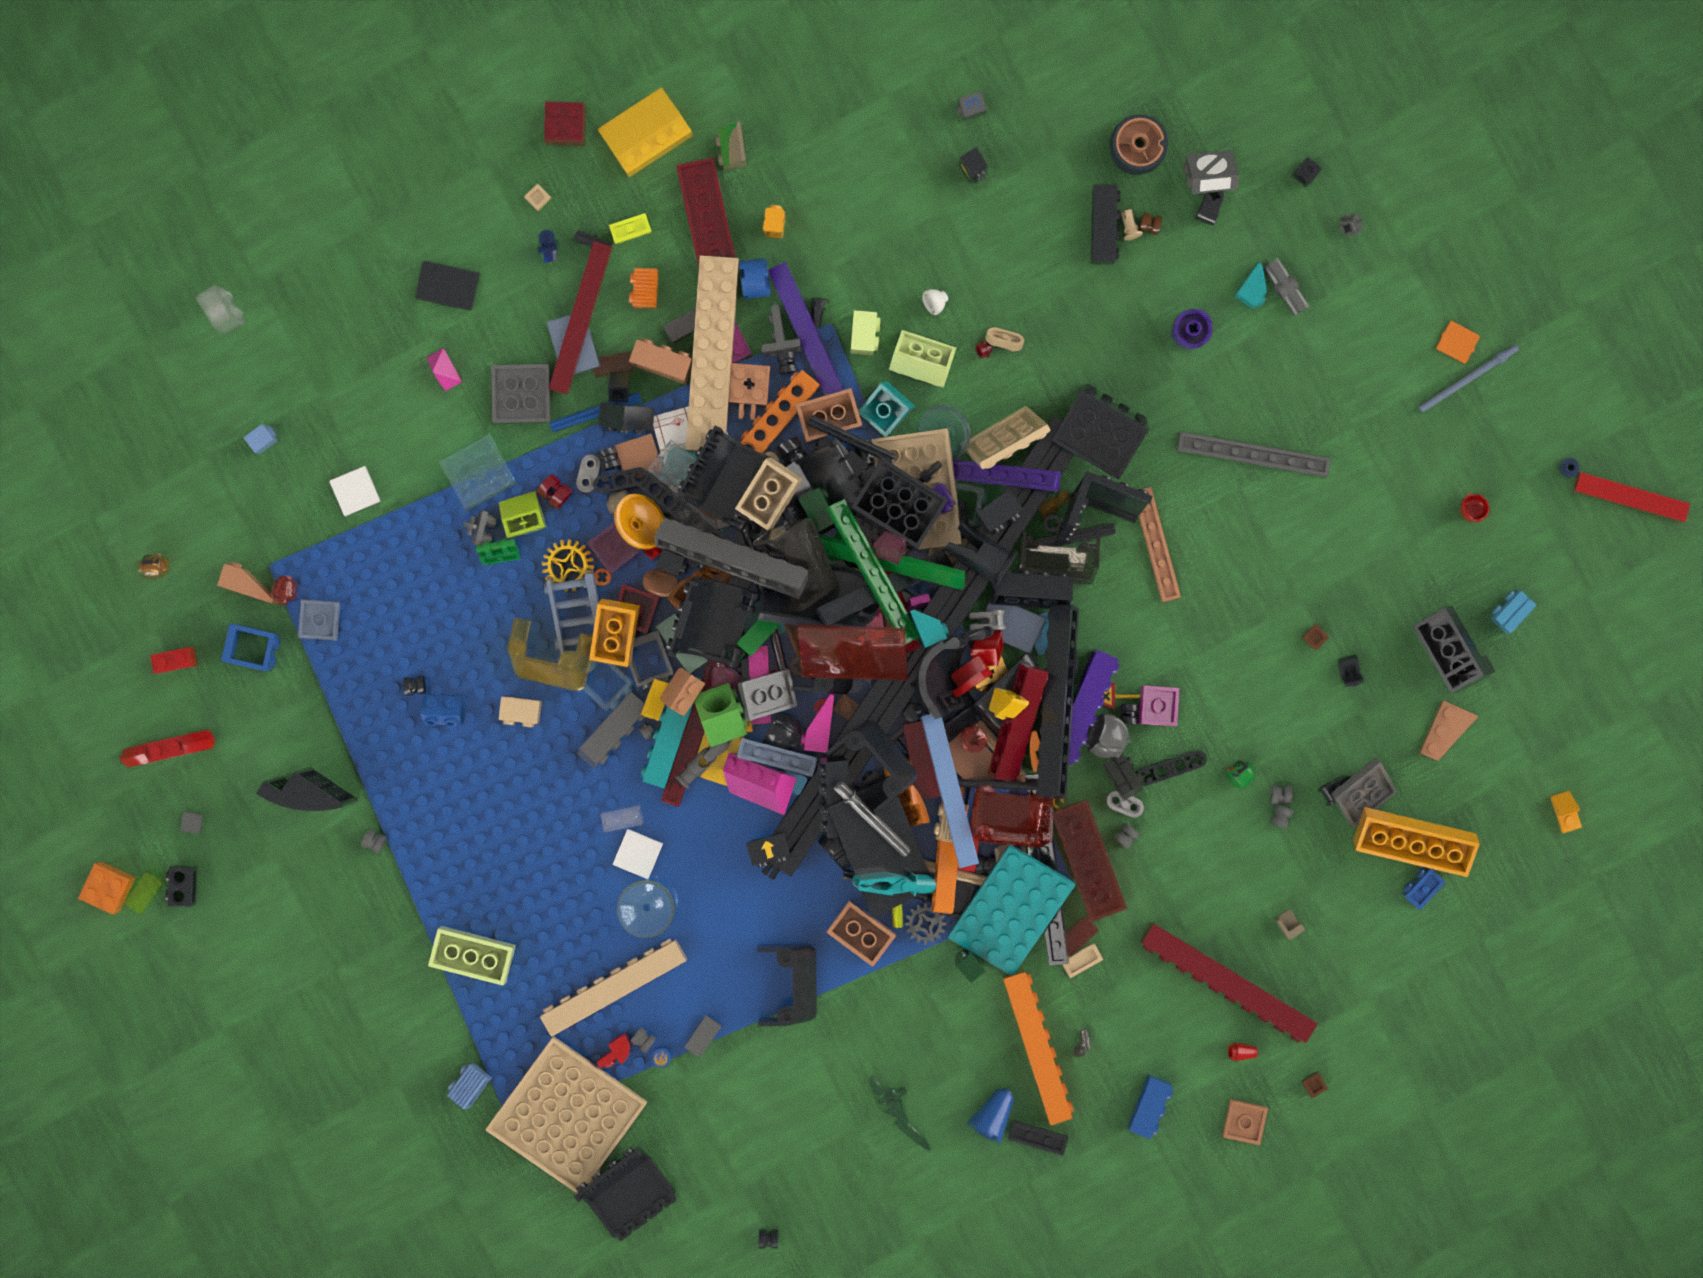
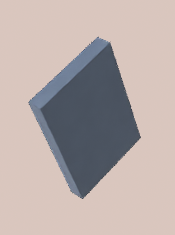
(588, 357)
(1021, 626)

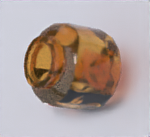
(153, 566)

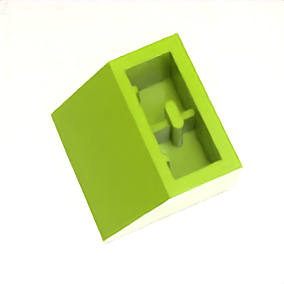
(522, 515)

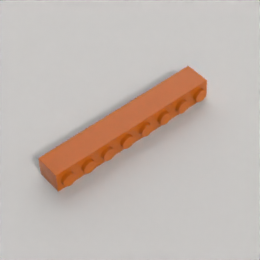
(1037, 1047)

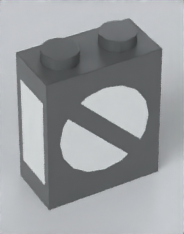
(1211, 172)

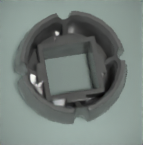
(1108, 736)

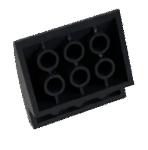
(896, 504)
(306, 791)

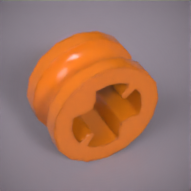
(608, 577)

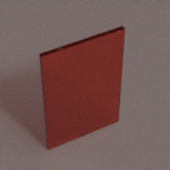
(853, 652)

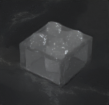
(220, 310)
(671, 466)

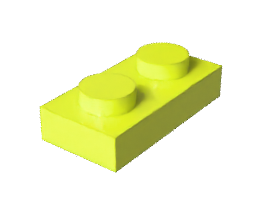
(630, 228)

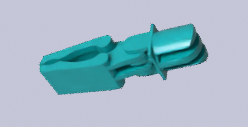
(897, 883)

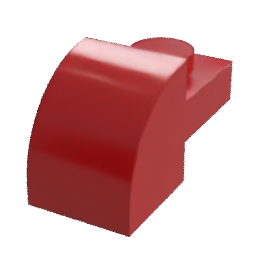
(620, 1049)

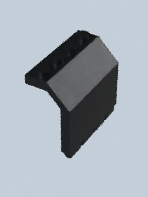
(824, 469)
(627, 1192)

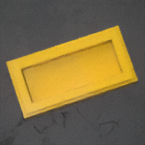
(653, 705)

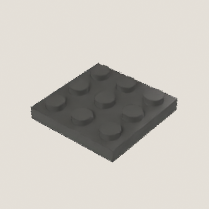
(521, 393)
(1364, 789)

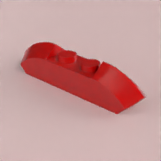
(167, 748)

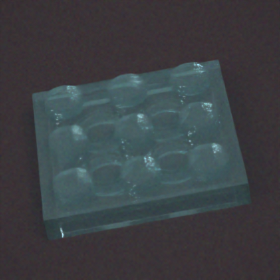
(478, 472)

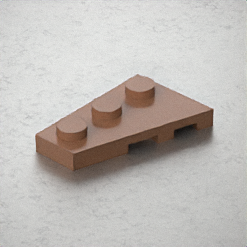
(1445, 729)

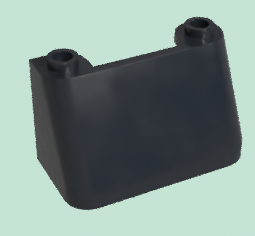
(1006, 682)

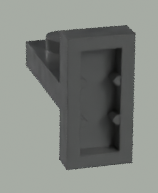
(781, 345)

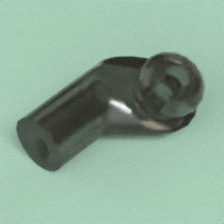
(1084, 1045)

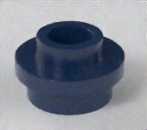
(1564, 470)

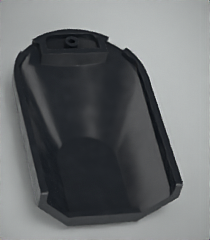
(847, 581)

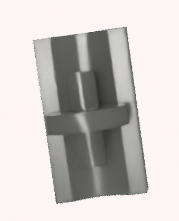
(482, 520)

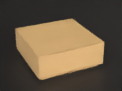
(537, 197)

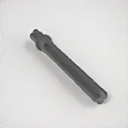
(850, 797)

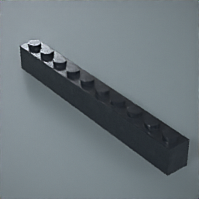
(1058, 702)

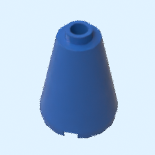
(993, 1115)

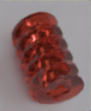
(972, 746)

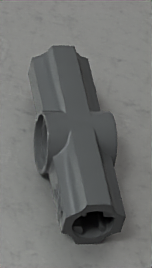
(1286, 287)

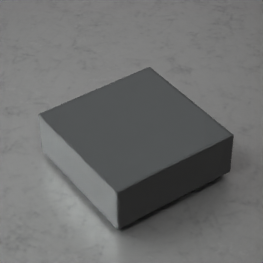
(192, 822)

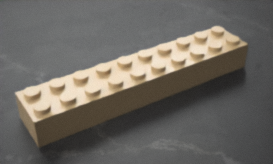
(712, 348)

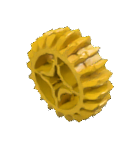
(574, 549)

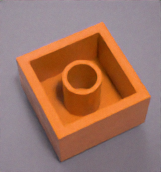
(106, 887)

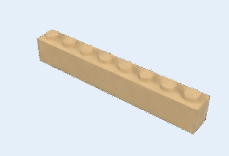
(613, 987)

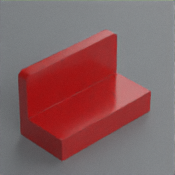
(970, 675)

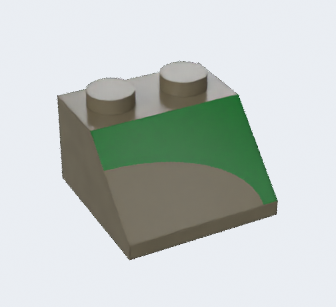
(732, 147)

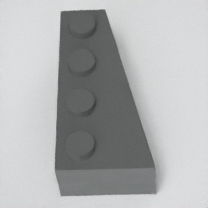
(611, 731)

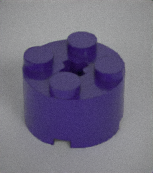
(1202, 325)

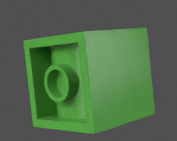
(721, 714)

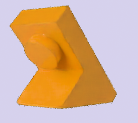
(1566, 811)

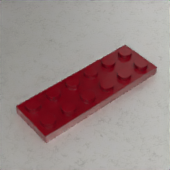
(705, 209)

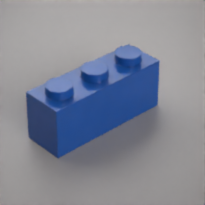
(1150, 1106)

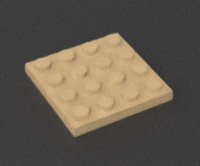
(1006, 437)

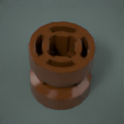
(1145, 223)

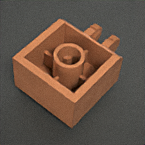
(741, 395)

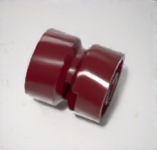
(559, 496)

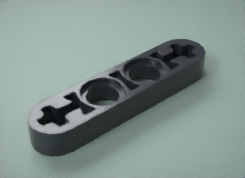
(1169, 765)

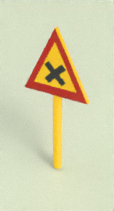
(1109, 697)

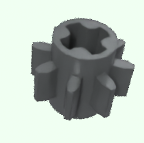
(1351, 224)

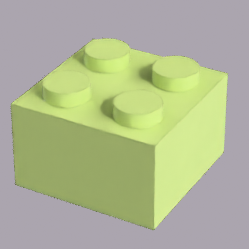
(863, 333)

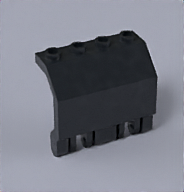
(721, 477)

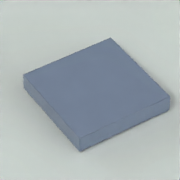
(319, 619)

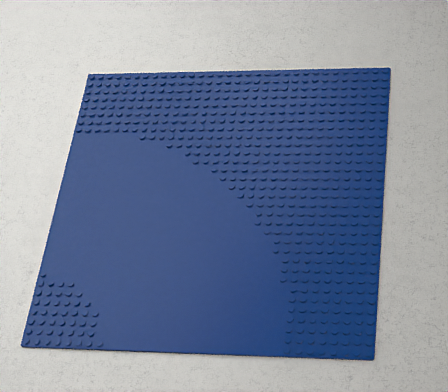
(506, 819)

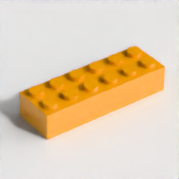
(1416, 842)

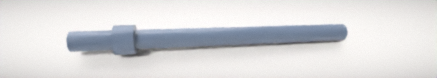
(1499, 358)

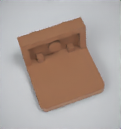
(681, 691)

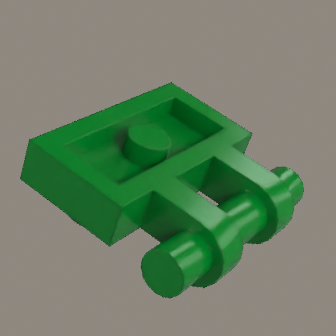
(498, 552)

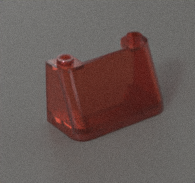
(1011, 818)

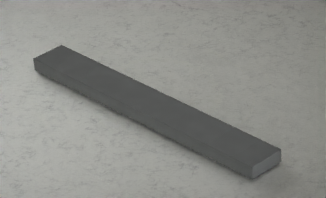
(1253, 454)

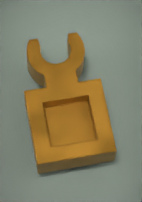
(1051, 505)

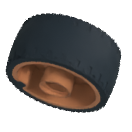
(1129, 156)

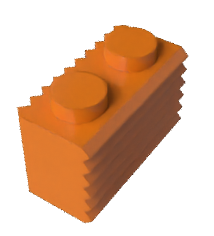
(644, 288)

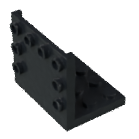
(1101, 431)
(1103, 495)

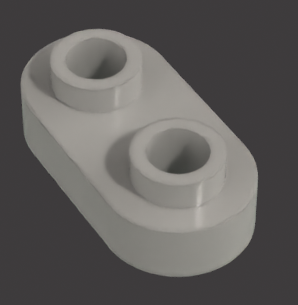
(588, 473)
(1123, 806)

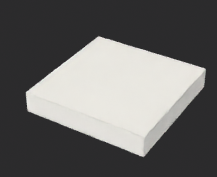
(355, 491)
(637, 854)

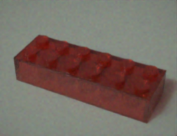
(1088, 860)

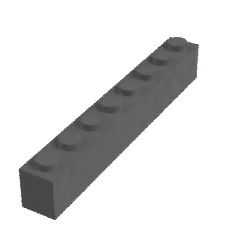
(731, 558)

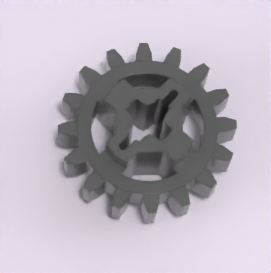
(916, 926)

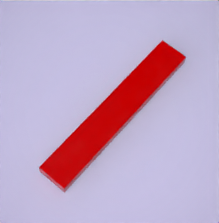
(1632, 497)

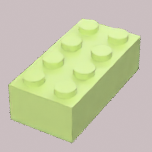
(472, 955)

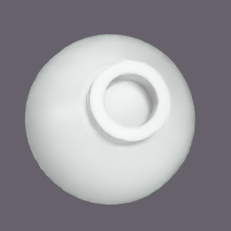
(934, 300)

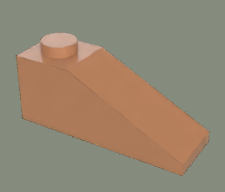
(243, 582)

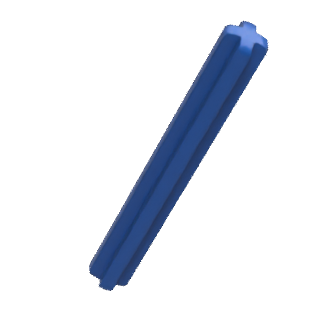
(588, 414)

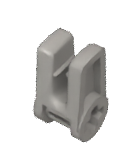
(991, 615)

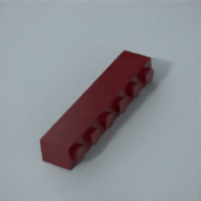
(1016, 731)

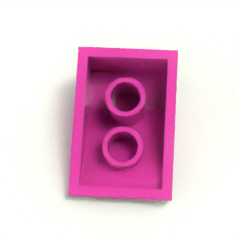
(818, 731)

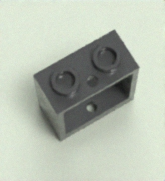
(663, 676)

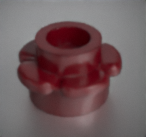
(983, 349)

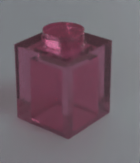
(890, 547)

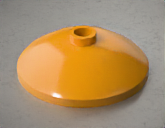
(644, 515)

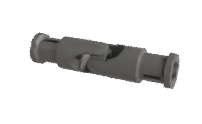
(696, 770)

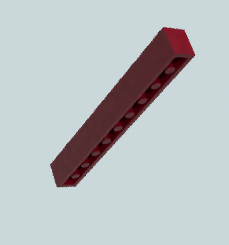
(1228, 982)

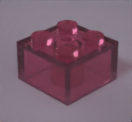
(612, 549)

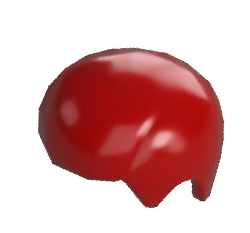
(1474, 508)

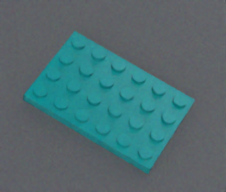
(1011, 909)

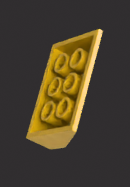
(645, 132)

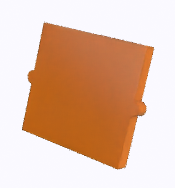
(1457, 342)

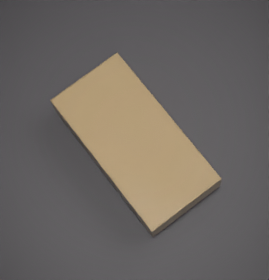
(1082, 960)

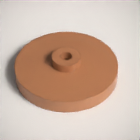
(659, 582)

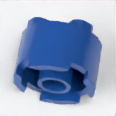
(754, 278)

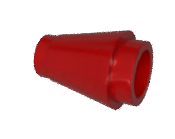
(1241, 1051)

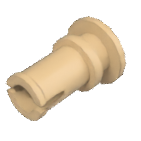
(1131, 228)

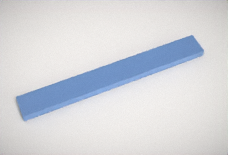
(950, 791)

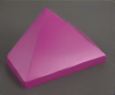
(444, 369)

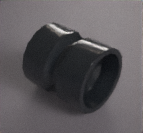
(789, 447)

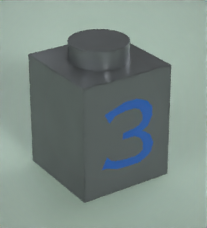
(971, 106)

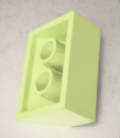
(922, 358)

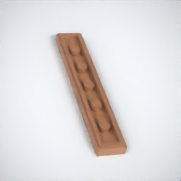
(1158, 551)

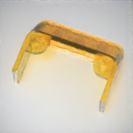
(568, 674)

